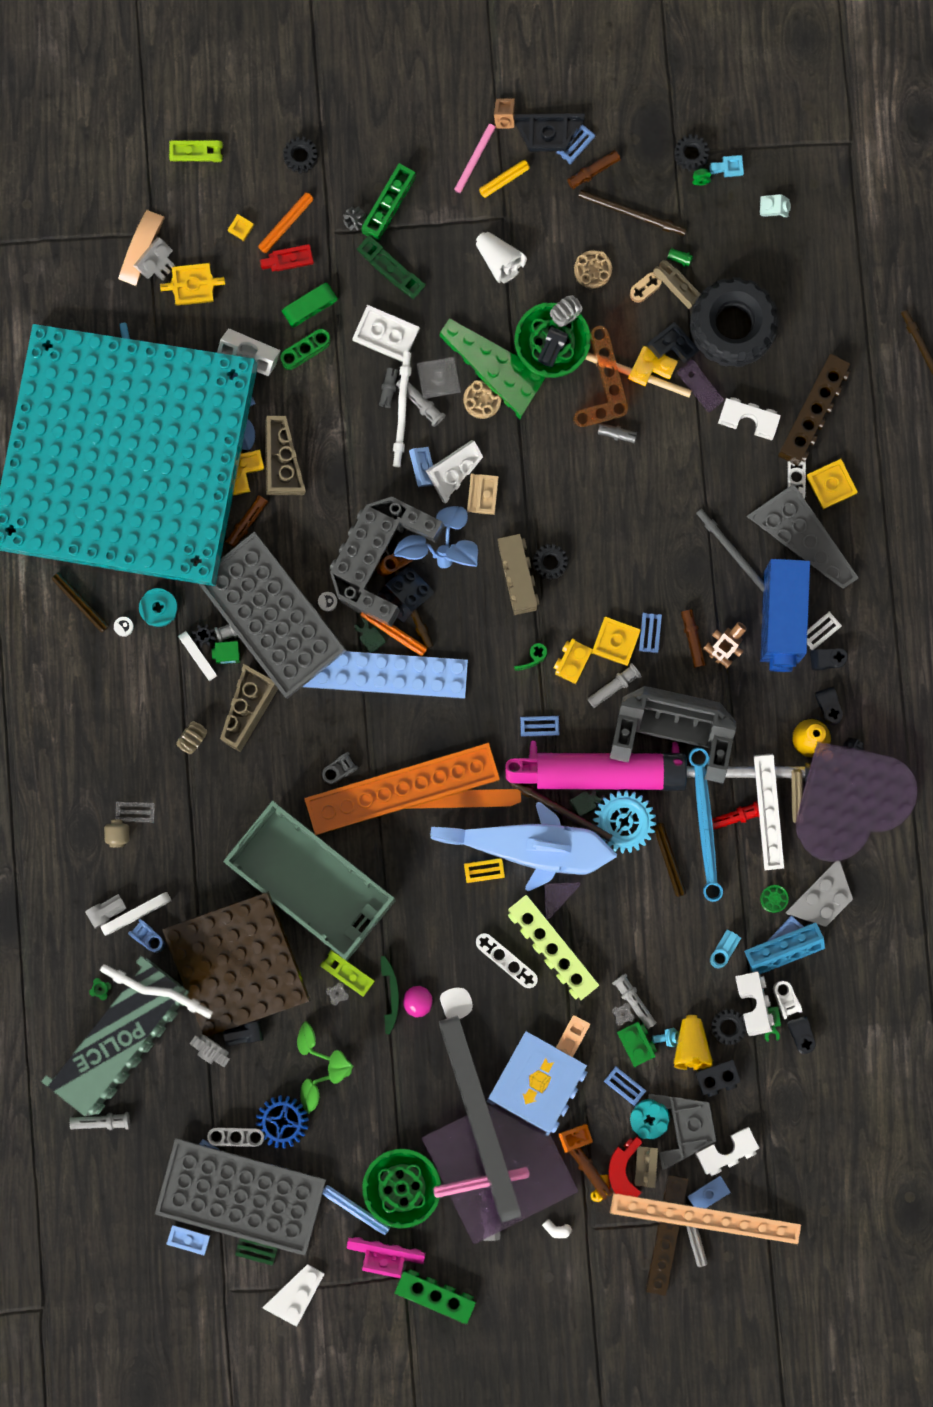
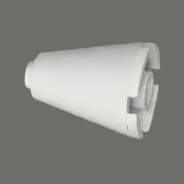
(500, 256)

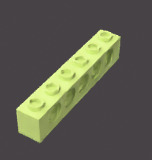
(525, 906)

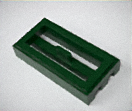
(254, 1258)

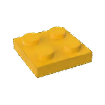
(831, 484)
(616, 641)

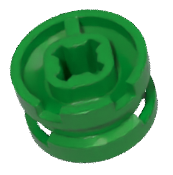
(774, 898)

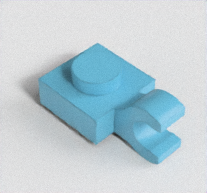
(730, 166)

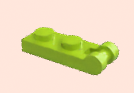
(195, 151)
(347, 973)

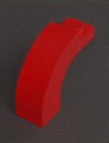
(617, 1169)

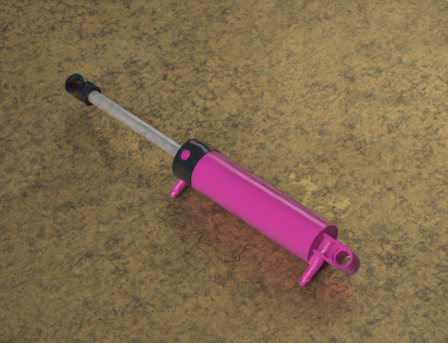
(598, 771)

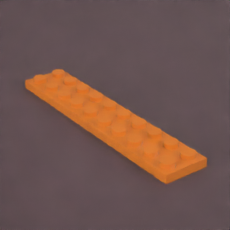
(402, 789)

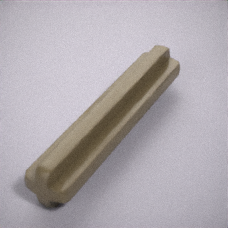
(797, 792)

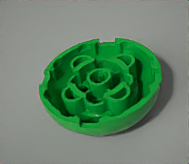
(535, 326)
(387, 1207)

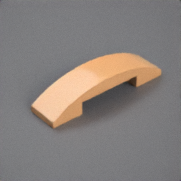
(142, 239)
(573, 1035)

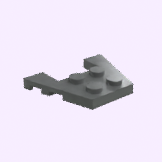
(692, 1125)

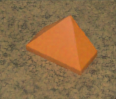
(575, 1138)

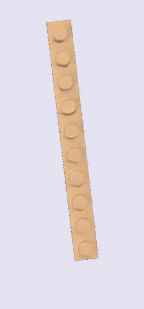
(705, 1218)

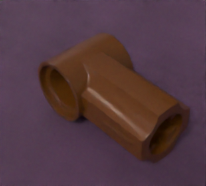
(394, 563)

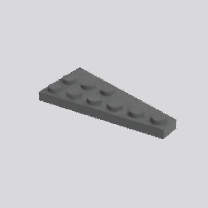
(799, 529)

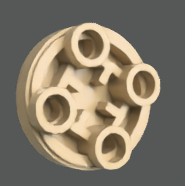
(593, 269)
(481, 400)

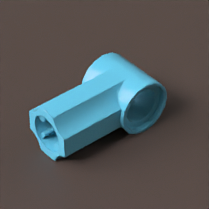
(725, 948)

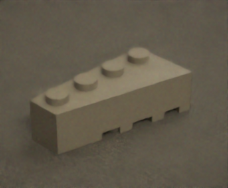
(282, 468)
(517, 574)
(247, 707)

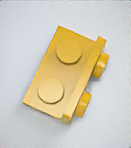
(573, 661)

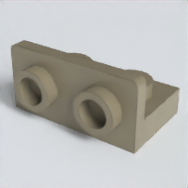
(646, 1166)

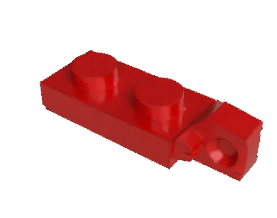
(288, 258)

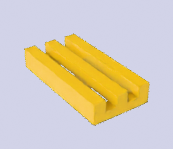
(483, 878)

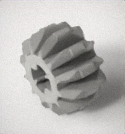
(566, 310)

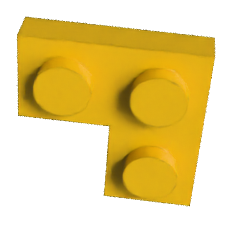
(648, 363)
(248, 463)

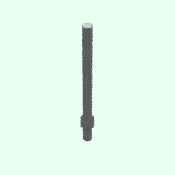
(711, 526)

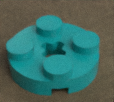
(149, 601)
(646, 1129)

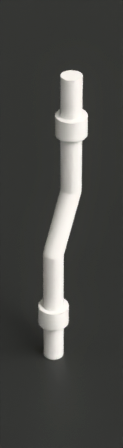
(405, 372)
(193, 1005)

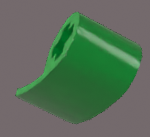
(536, 660)

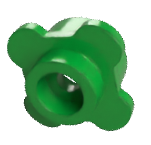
(701, 177)
(95, 989)

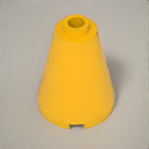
(803, 736)
(692, 1045)

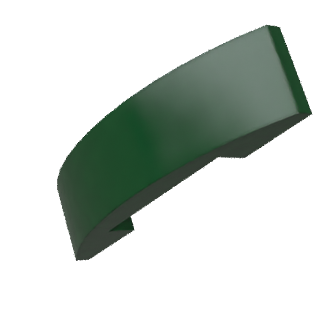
(390, 268)
(390, 1019)

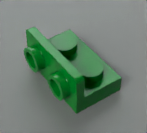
(636, 1043)

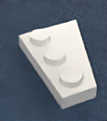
(451, 470)
(295, 1296)

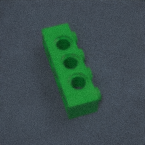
(388, 202)
(461, 1313)

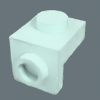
(775, 205)

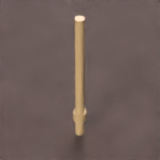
(653, 380)

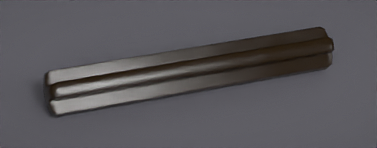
(80, 602)
(669, 859)

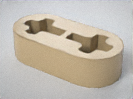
(643, 284)

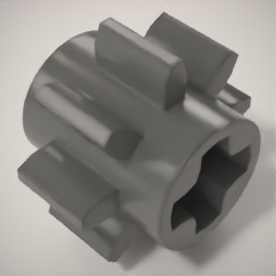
(354, 218)

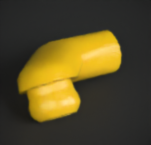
(595, 1196)

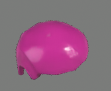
(417, 1001)

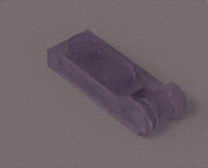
(700, 386)

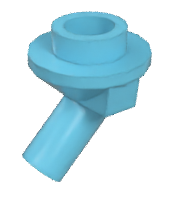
(670, 1037)

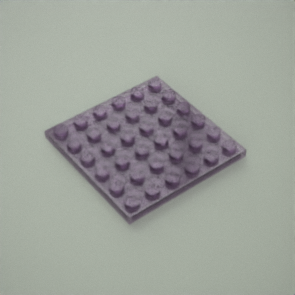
(522, 1145)

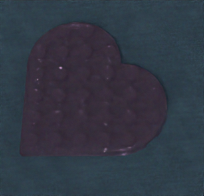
(849, 797)

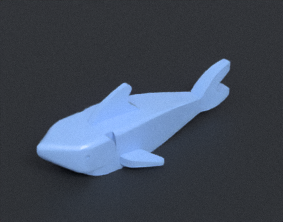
(539, 846)

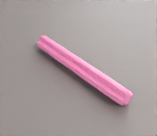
(476, 1183)

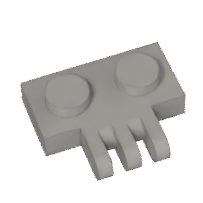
(155, 260)

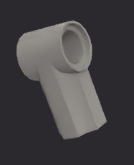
(103, 912)

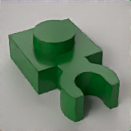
(775, 1012)

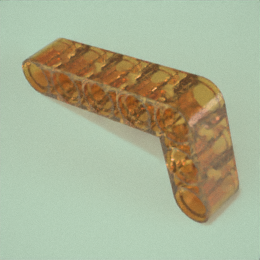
(606, 382)

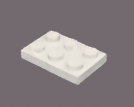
(385, 333)

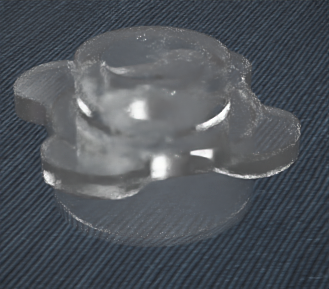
(342, 995)
(621, 1019)

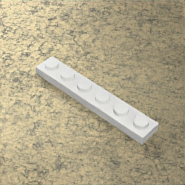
(768, 811)

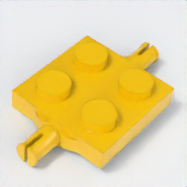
(192, 284)

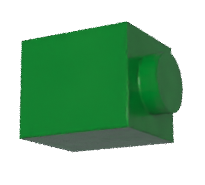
(226, 652)

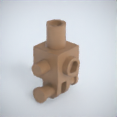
(726, 644)

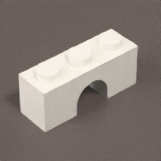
(244, 346)
(765, 421)
(758, 1020)
(743, 1145)

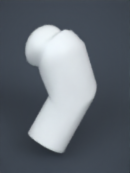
(559, 1231)

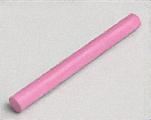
(475, 157)

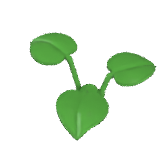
(338, 1067)

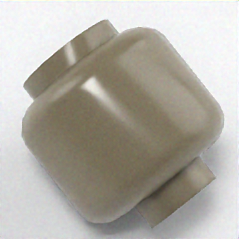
(116, 833)

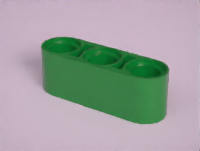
(309, 305)
(295, 350)

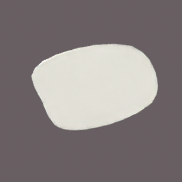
(456, 1002)

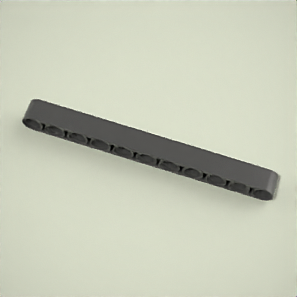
(479, 1119)

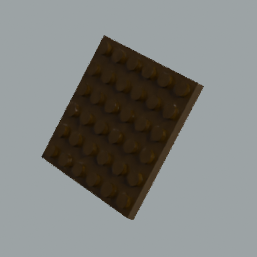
(237, 963)

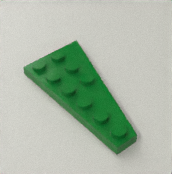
(495, 366)

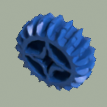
(299, 1125)

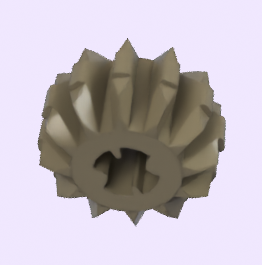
(191, 737)

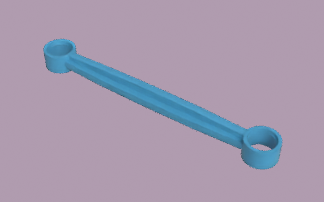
(705, 825)

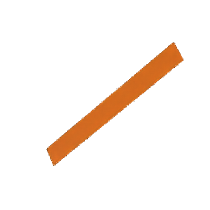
(476, 798)

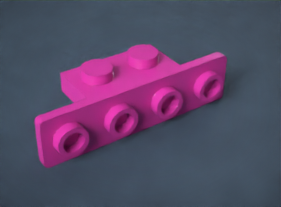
(384, 1258)

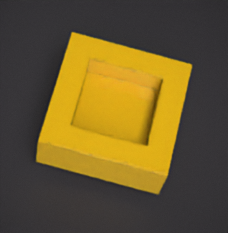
(240, 227)

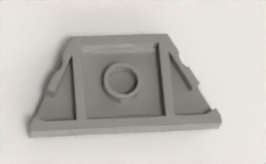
(824, 898)

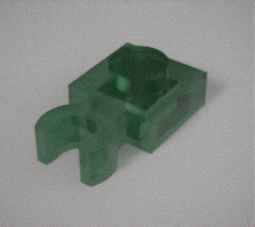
(371, 637)
(585, 803)

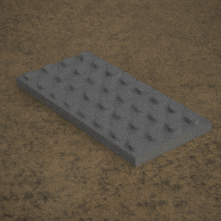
(272, 616)
(240, 1196)

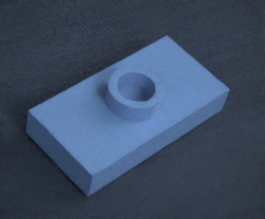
(709, 1193)

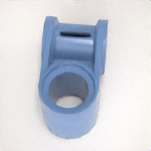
(145, 934)

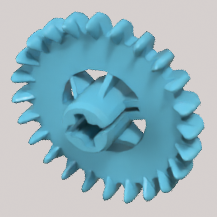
(634, 805)

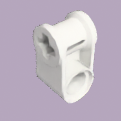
(786, 1000)

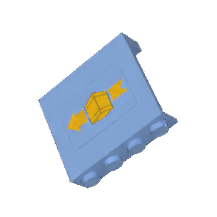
(538, 1083)

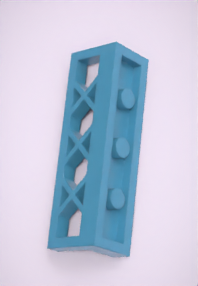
(785, 949)

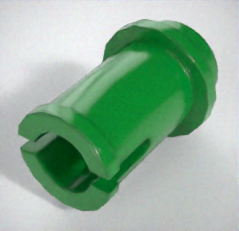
(680, 257)

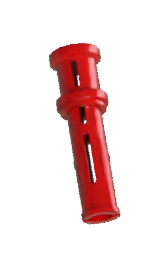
(741, 814)

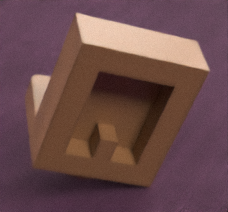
(504, 113)

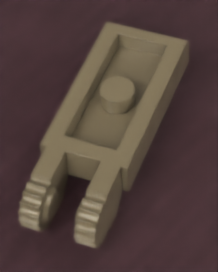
(676, 283)

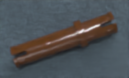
(587, 173)
(247, 520)
(693, 638)
(587, 1167)

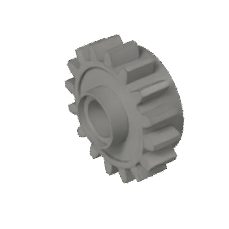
(210, 1050)

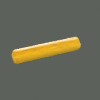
(504, 178)

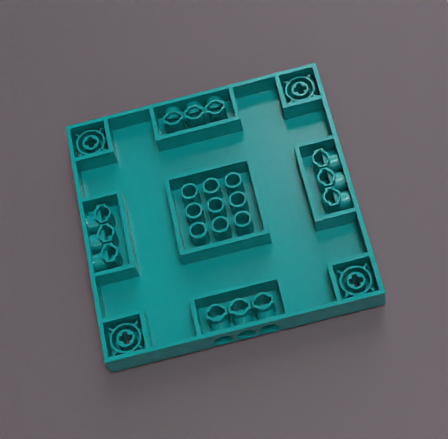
(124, 454)

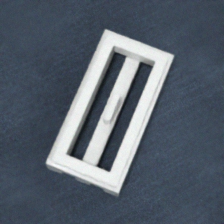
(833, 620)

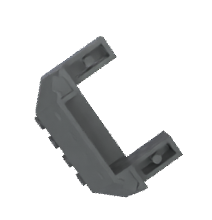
(365, 548)
(677, 719)

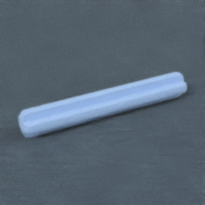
(355, 1209)

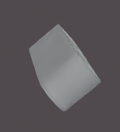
(226, 1137)

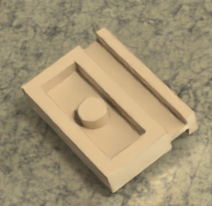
(482, 494)

